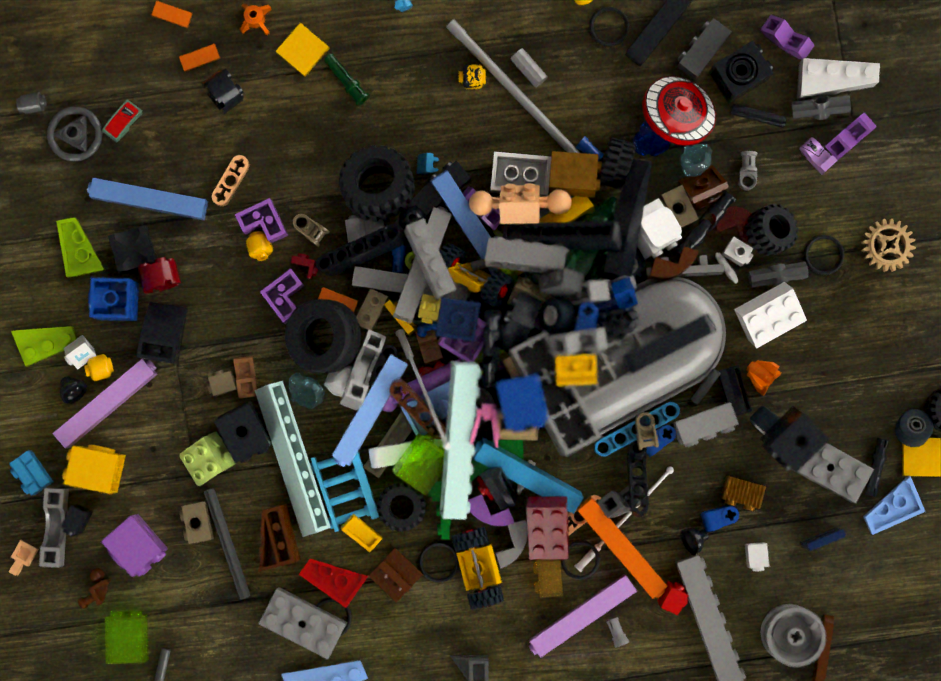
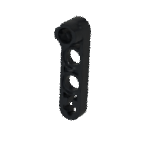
(634, 480)

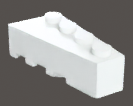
(834, 76)

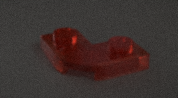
(734, 217)

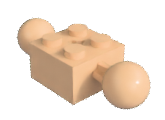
(520, 203)

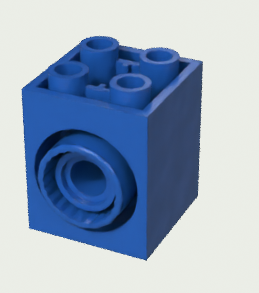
(113, 299)

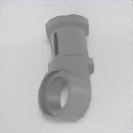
(748, 169)

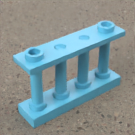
(363, 491)

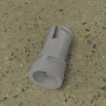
(618, 636)

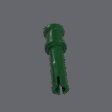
(351, 86)

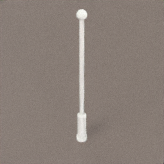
(409, 355)
(590, 555)

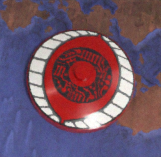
(679, 110)

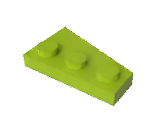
(76, 249)
(42, 343)

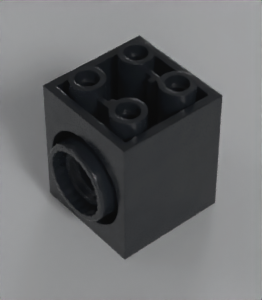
(751, 65)
(794, 440)
(246, 444)

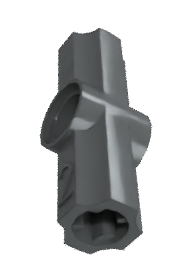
(821, 107)
(778, 274)

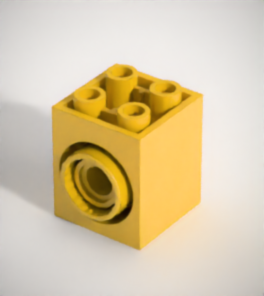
(94, 468)

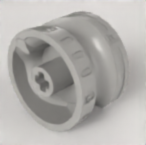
(807, 631)

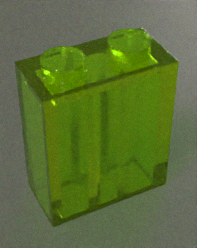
(421, 463)
(126, 637)

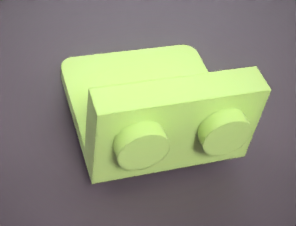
(207, 458)

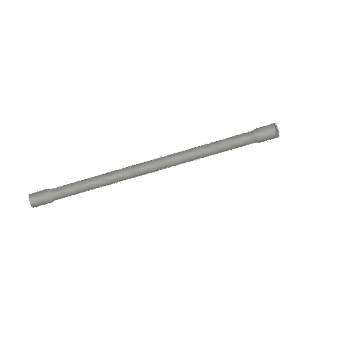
(461, 35)

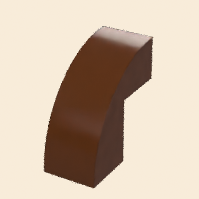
(667, 270)

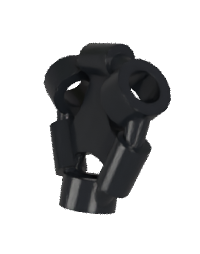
(618, 323)

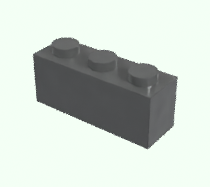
(703, 48)

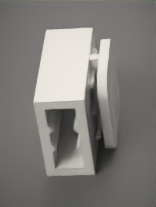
(657, 230)

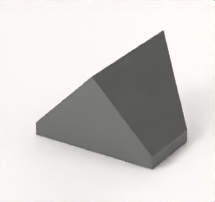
(472, 666)

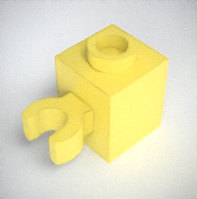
(429, 309)

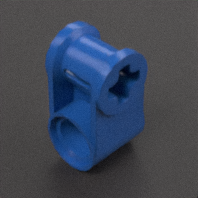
(585, 322)
(661, 441)
(715, 518)

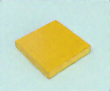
(302, 49)
(923, 459)

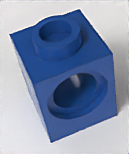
(624, 293)

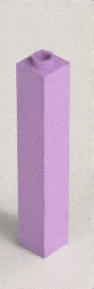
(105, 403)
(581, 616)

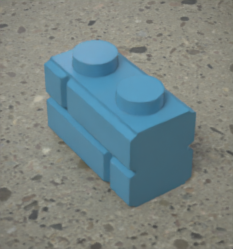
(30, 472)

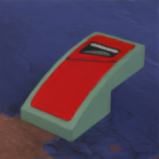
(121, 120)

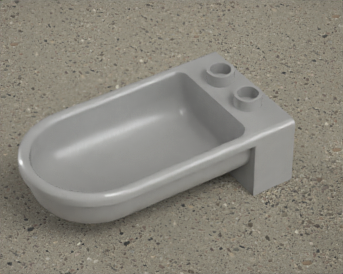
(588, 410)

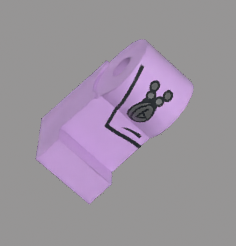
(817, 155)

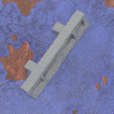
(701, 269)

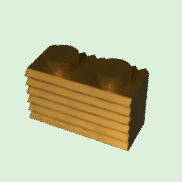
(743, 492)

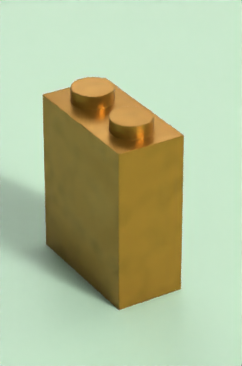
(575, 173)

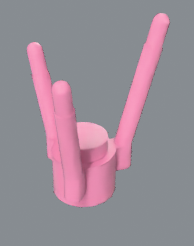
(489, 412)

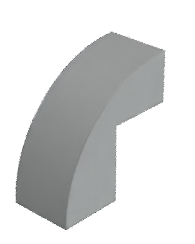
(578, 341)
(519, 537)

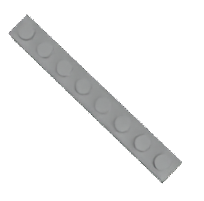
(709, 619)

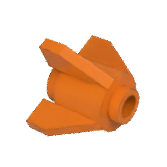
(256, 22)
(762, 374)

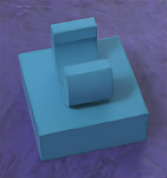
(425, 163)

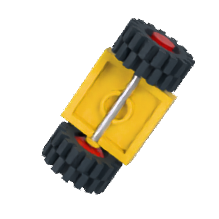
(494, 286)
(478, 568)

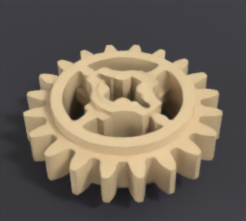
(899, 233)

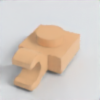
(23, 555)

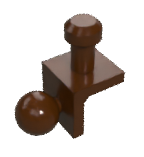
(97, 591)

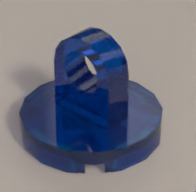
(649, 142)

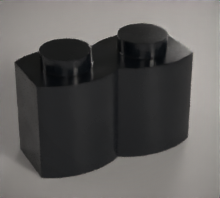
(76, 519)

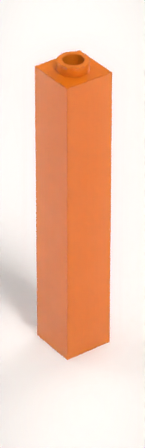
(622, 548)

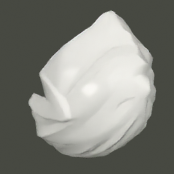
(337, 381)

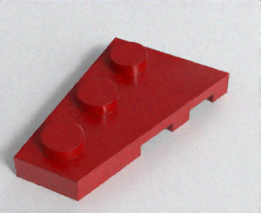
(333, 581)

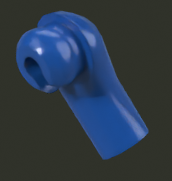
(424, 327)

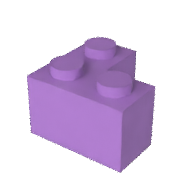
(265, 216)
(278, 294)

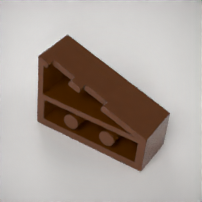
(277, 539)

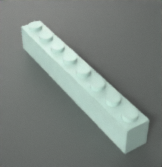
(459, 427)
(292, 458)

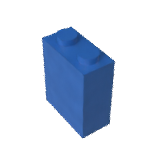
(522, 402)

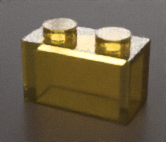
(549, 577)

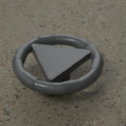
(74, 134)

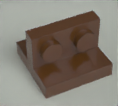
(704, 188)
(395, 575)

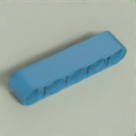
(626, 430)

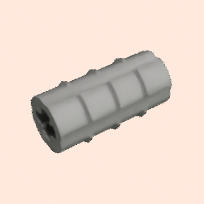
(529, 67)

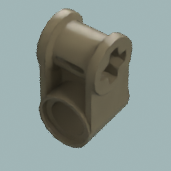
(311, 229)
(646, 432)

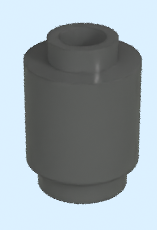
(31, 103)

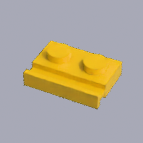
(405, 325)
(576, 370)

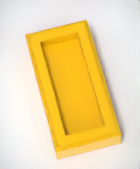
(361, 532)

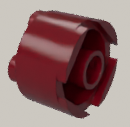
(159, 275)

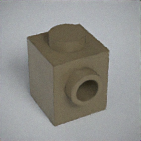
(221, 383)

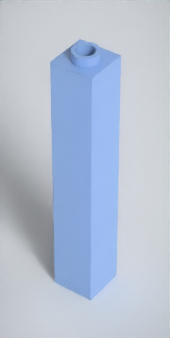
(368, 412)

